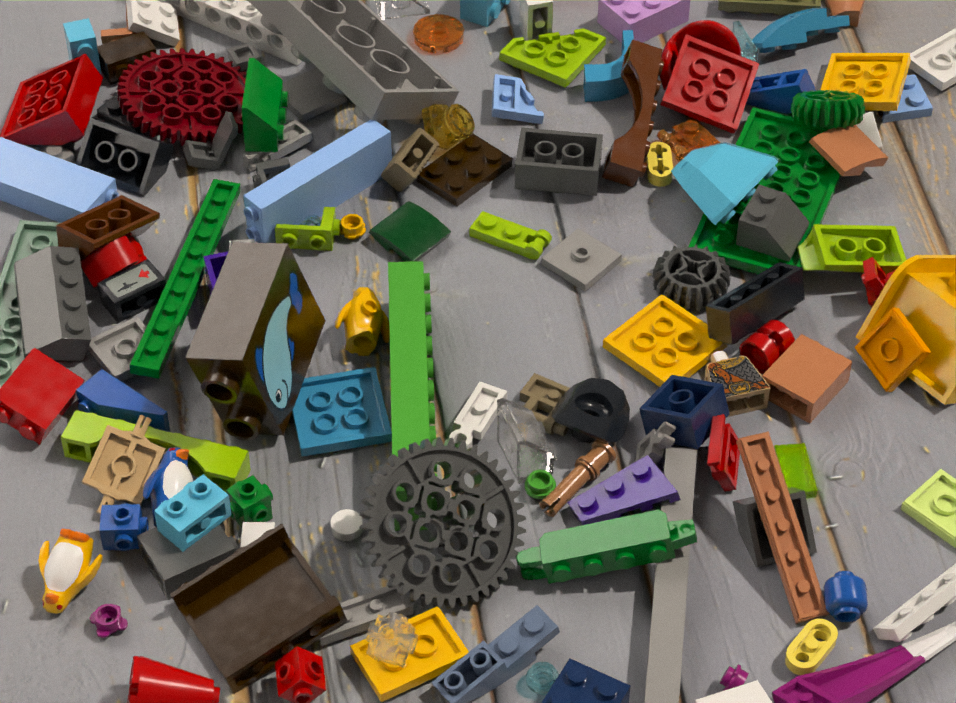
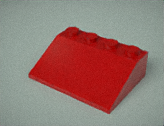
(54, 104)

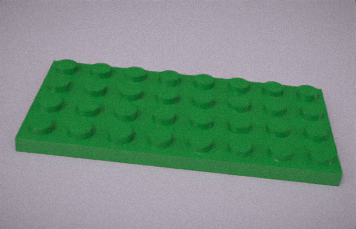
(800, 174)

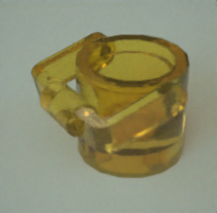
(449, 125)

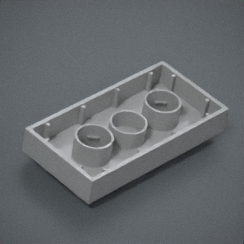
(359, 57)

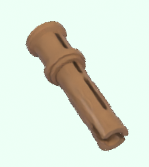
(586, 469)

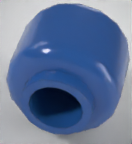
(845, 596)

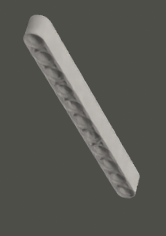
(670, 588)

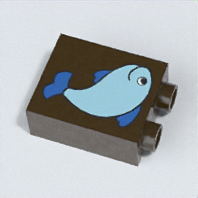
(256, 339)

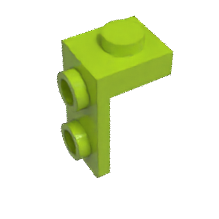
(311, 237)

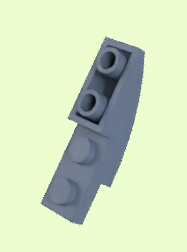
(498, 661)

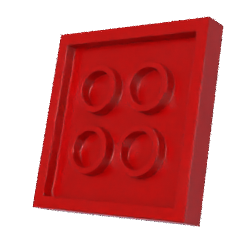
(709, 84)

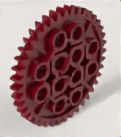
(181, 94)

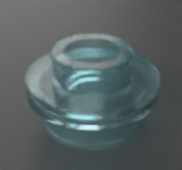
(538, 671)

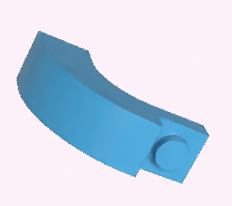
(604, 81)

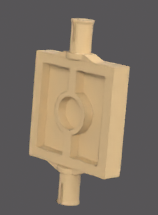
(123, 464)

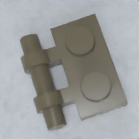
(545, 395)

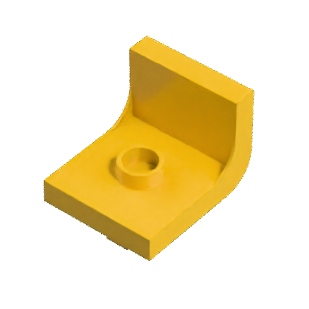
(927, 297)

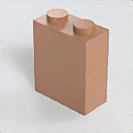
(807, 378)

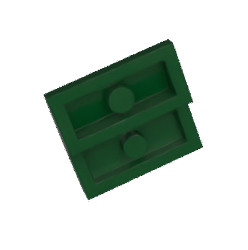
(410, 232)

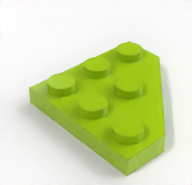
(554, 56)

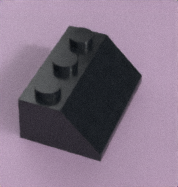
(124, 155)

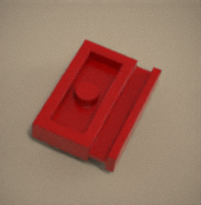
(723, 453)

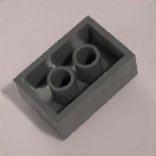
(558, 161)

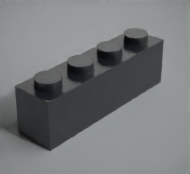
(755, 303)

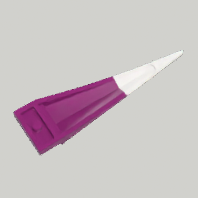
(865, 677)

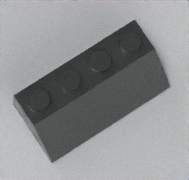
(53, 303)

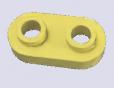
(809, 649)

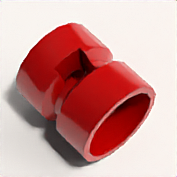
(767, 344)

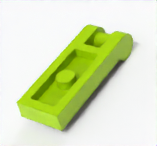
(510, 235)

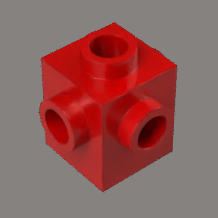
(300, 676)

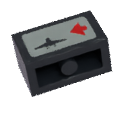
(131, 290)

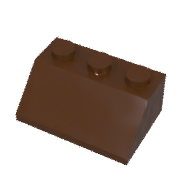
(105, 224)

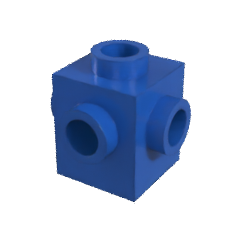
(121, 526)

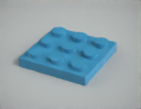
(341, 412)

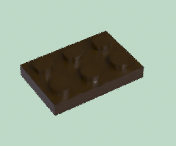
(464, 169)

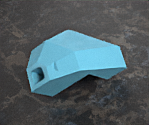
(722, 177)

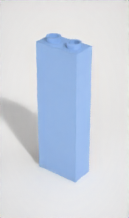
(319, 181)
(50, 183)

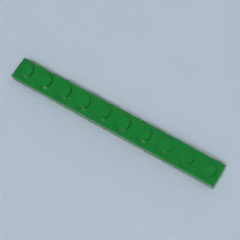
(184, 280)

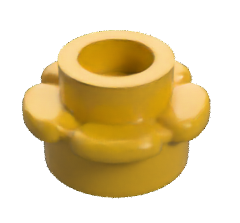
(352, 226)

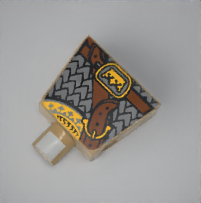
(741, 381)

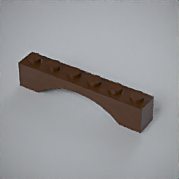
(640, 72)

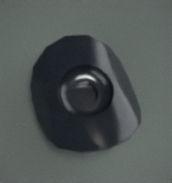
(594, 411)

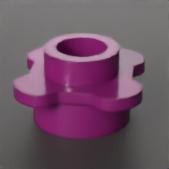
(106, 613)

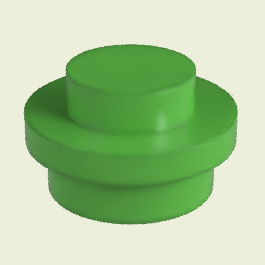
(539, 484)

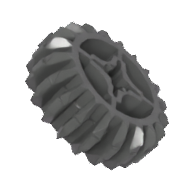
(691, 276)

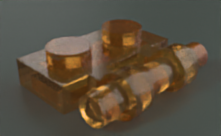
(689, 135)

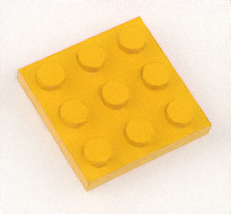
(871, 75)
(663, 341)

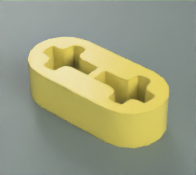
(664, 163)

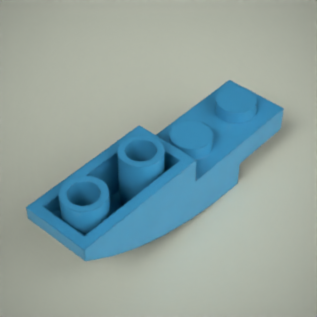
(795, 27)

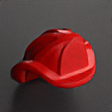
(704, 30)

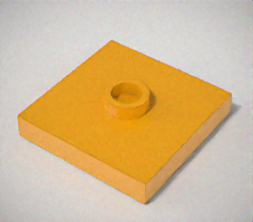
(892, 349)

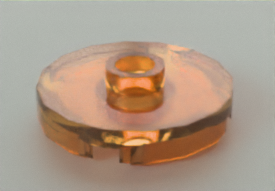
(438, 33)

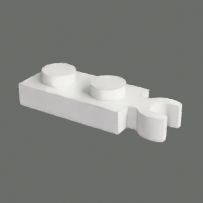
(477, 414)

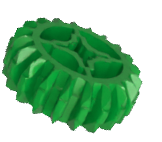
(827, 108)

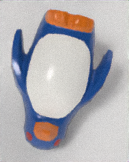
(168, 477)

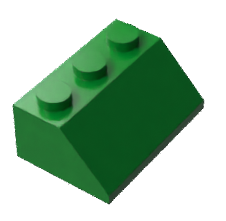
(263, 109)

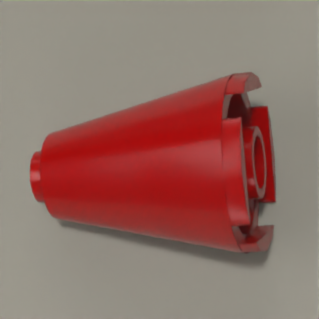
(163, 683)

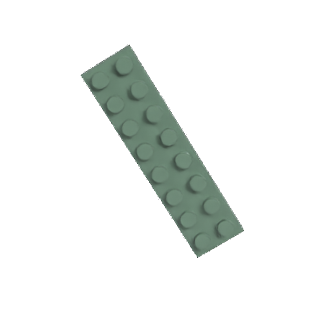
(28, 239)

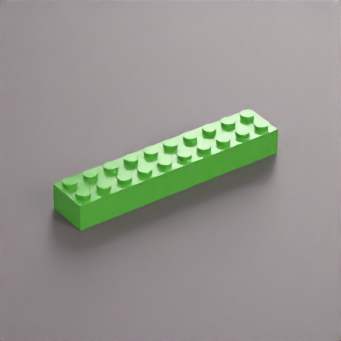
(409, 363)

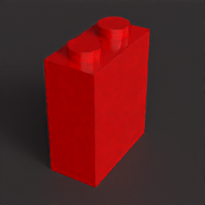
(37, 395)

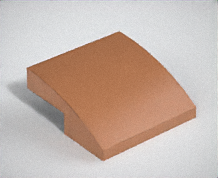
(848, 150)

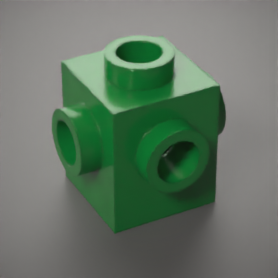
(250, 501)

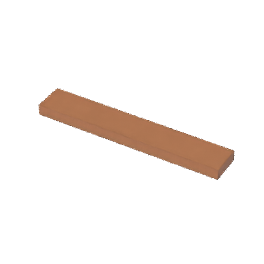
(782, 527)

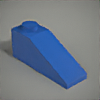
(777, 90)
(114, 399)

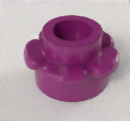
(733, 677)

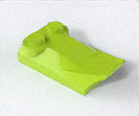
(848, 246)

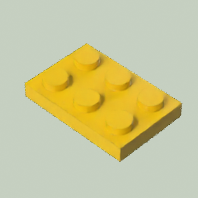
(435, 652)

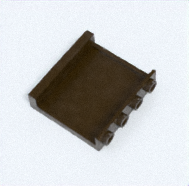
(257, 607)

